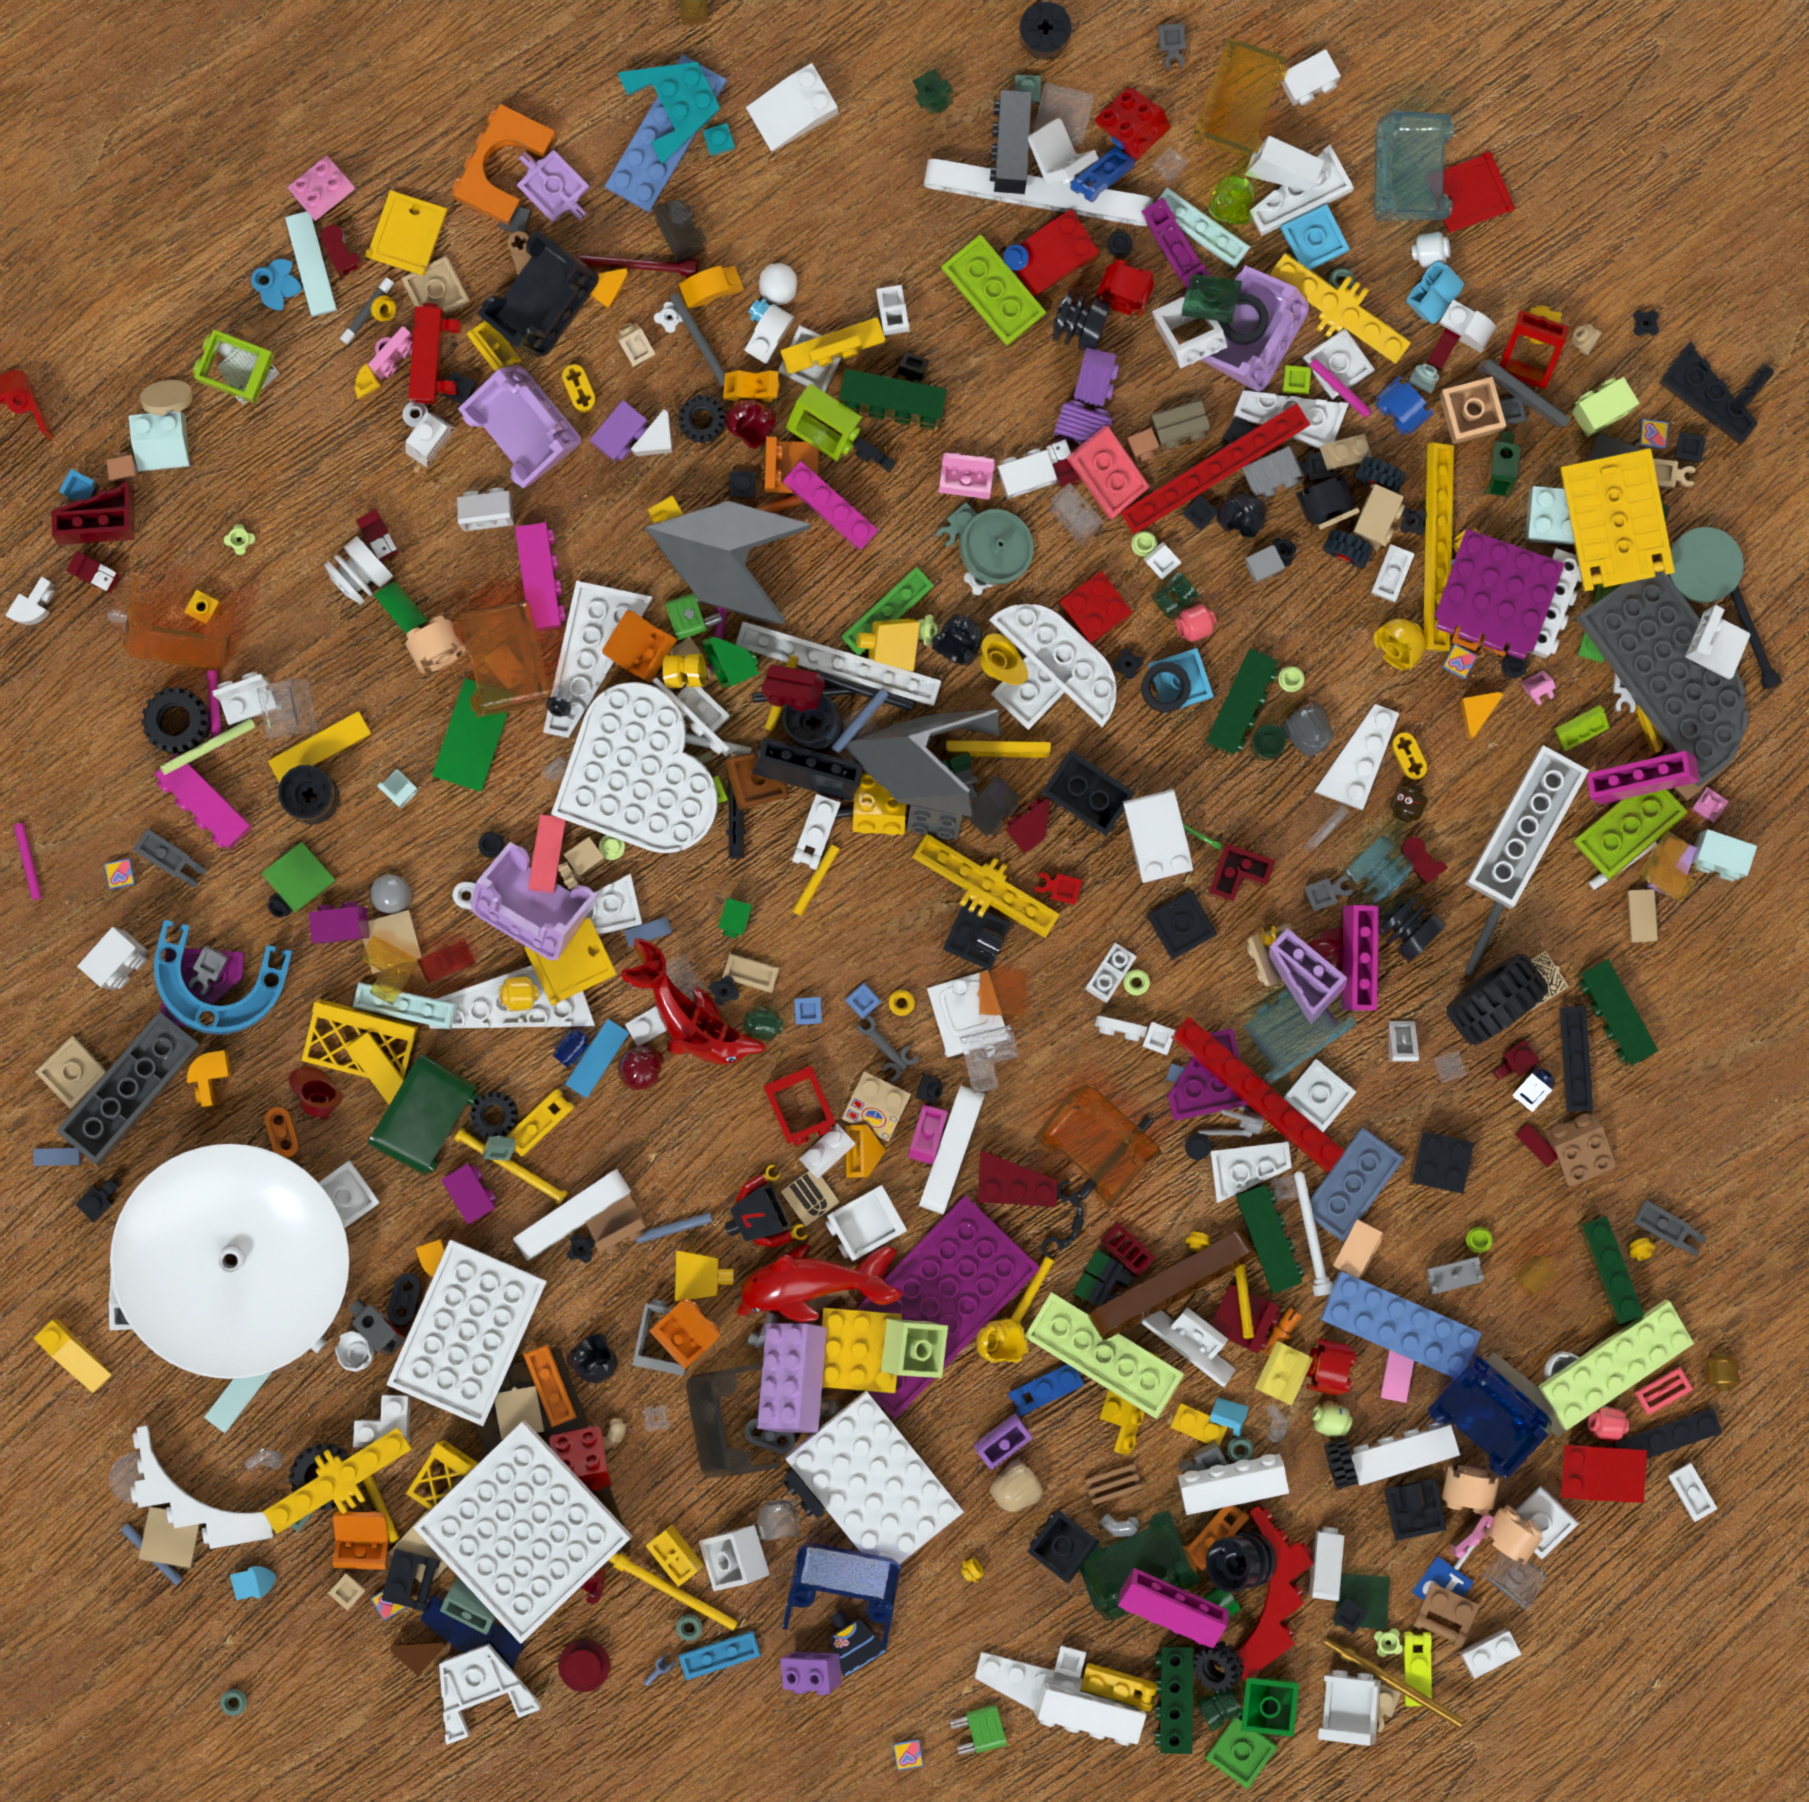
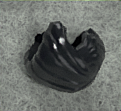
(1242, 513)
(958, 640)
(593, 1359)

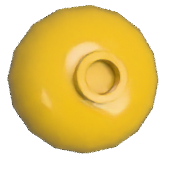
(1402, 643)

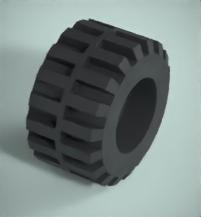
(160, 705)
(304, 1462)

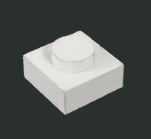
(1162, 560)
(1158, 1038)
(1070, 1661)

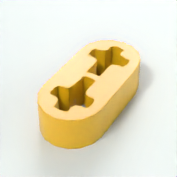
(584, 385)
(1403, 759)

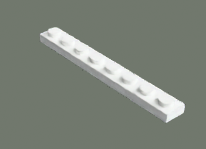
(839, 663)

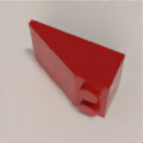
(1056, 253)
(1604, 1473)

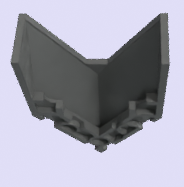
(711, 554)
(908, 770)

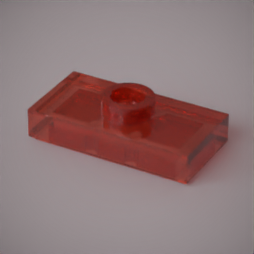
(446, 961)

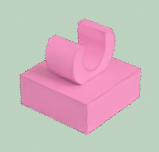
(1539, 685)
(1709, 805)

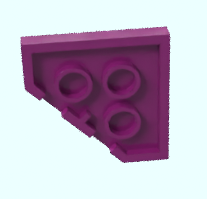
(231, 975)
(1201, 1092)

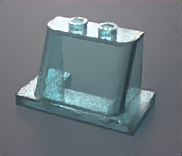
(1288, 1038)

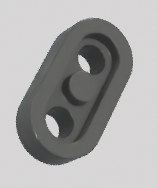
(769, 1438)

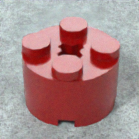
(1126, 288)
(1330, 1367)

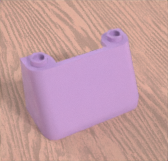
(1258, 361)
(521, 423)
(531, 917)

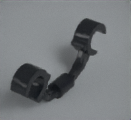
(1076, 1225)

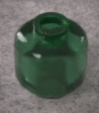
(763, 1023)

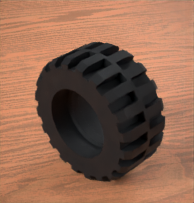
(1497, 999)

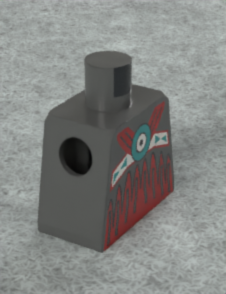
(383, 1335)

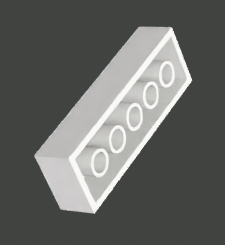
(1526, 827)

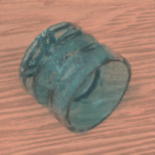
(1379, 869)

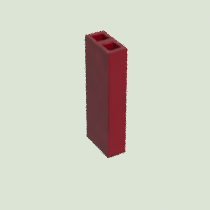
(1443, 349)
(1536, 1145)

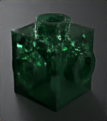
(933, 92)

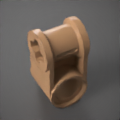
(519, 257)

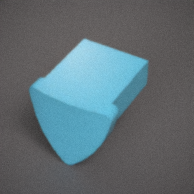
(1229, 1415)
(252, 1582)

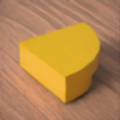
(365, 382)

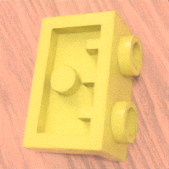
(1284, 1373)

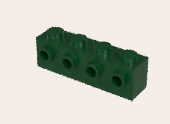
(1175, 1699)

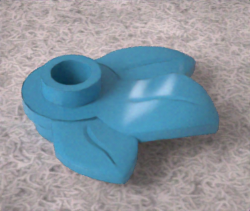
(280, 283)

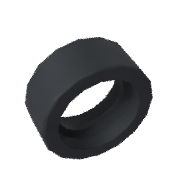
(1255, 335)
(1174, 669)

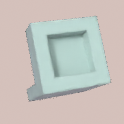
(398, 788)

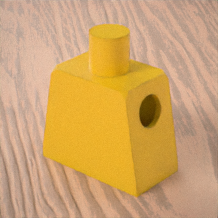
(892, 642)
(699, 1276)

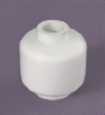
(1431, 248)

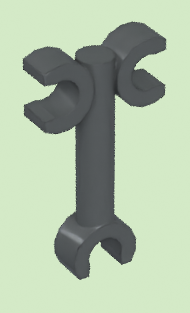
(899, 1062)

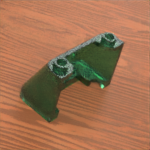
(1154, 1551)

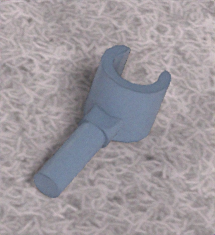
(661, 1667)

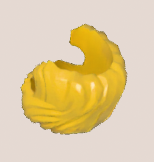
(1002, 1341)

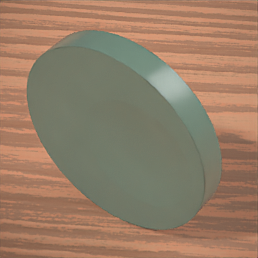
(996, 547)
(1706, 564)

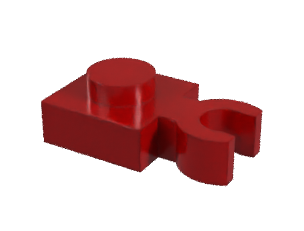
(1063, 888)

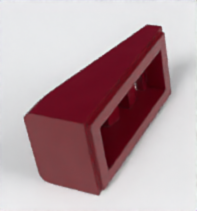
(1121, 1256)

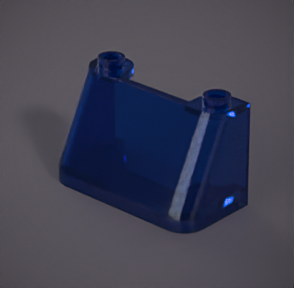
(1492, 1414)

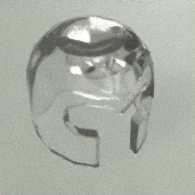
(778, 1519)

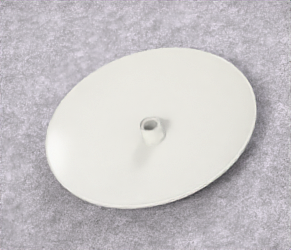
(217, 1314)

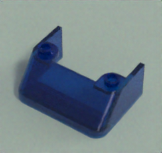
(848, 1575)

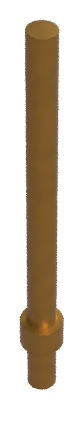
(1349, 1654)

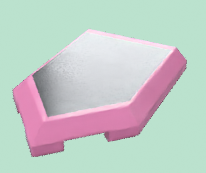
(1470, 1534)

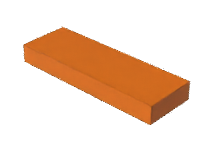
(550, 1385)

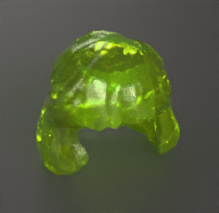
(1231, 201)

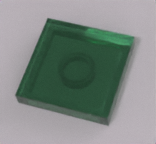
(1212, 298)
(1368, 1592)

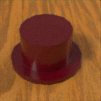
(584, 1665)

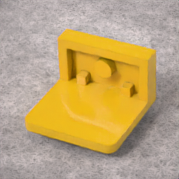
(876, 809)

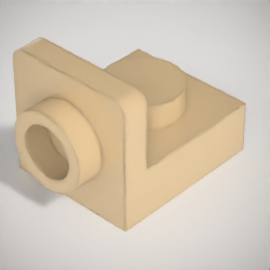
(634, 343)

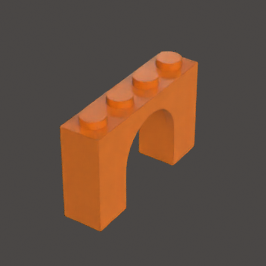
(504, 129)

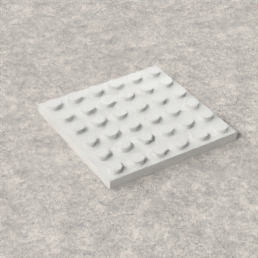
(522, 1532)

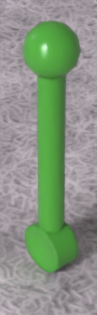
(1215, 844)

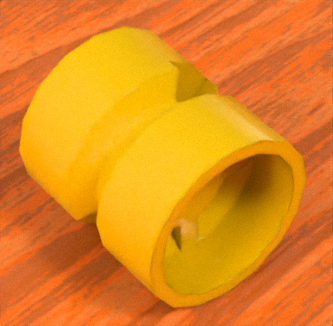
(685, 670)

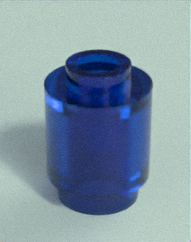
(571, 1047)

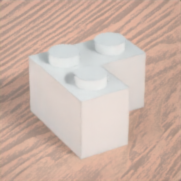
(394, 1414)

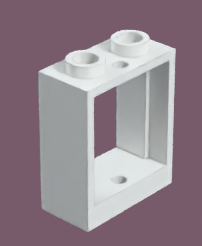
(1187, 353)

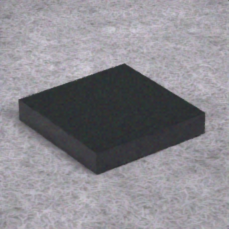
(1181, 925)

